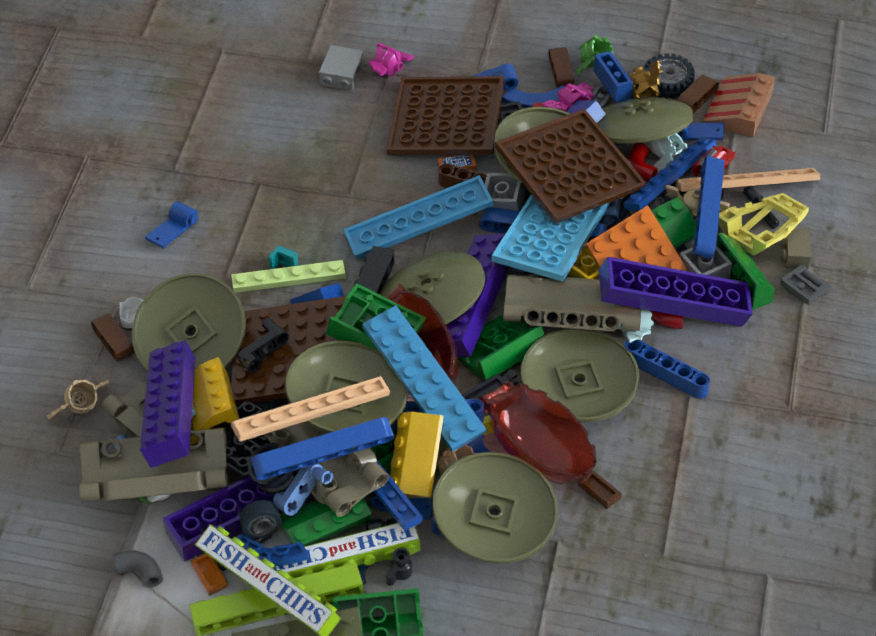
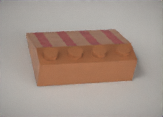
(741, 102)

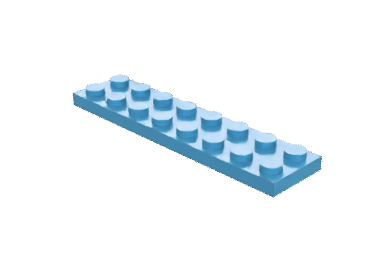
(419, 216)
(423, 377)

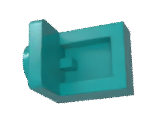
(283, 257)

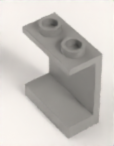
(340, 67)

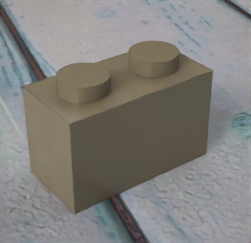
(797, 248)

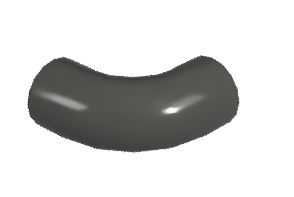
(140, 563)

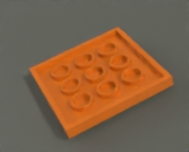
(636, 240)

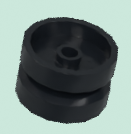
(274, 484)

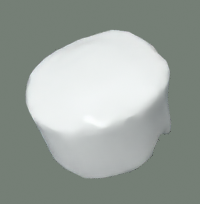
(128, 311)

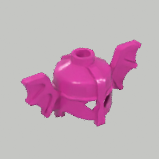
(388, 62)
(570, 95)

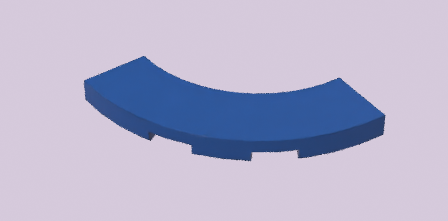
(529, 99)
(277, 555)

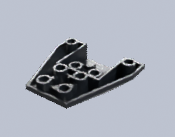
(240, 452)

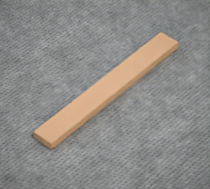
(752, 179)
(309, 408)

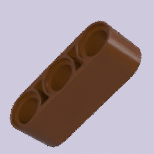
(561, 66)
(699, 92)
(451, 175)
(112, 337)

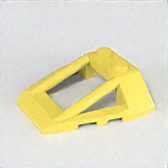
(731, 222)

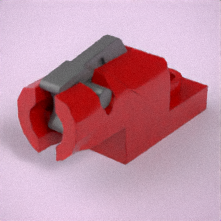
(718, 152)

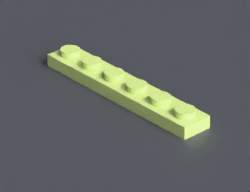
(288, 276)

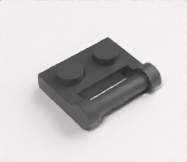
(802, 287)

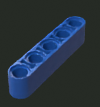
(669, 369)

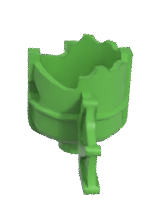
(590, 49)

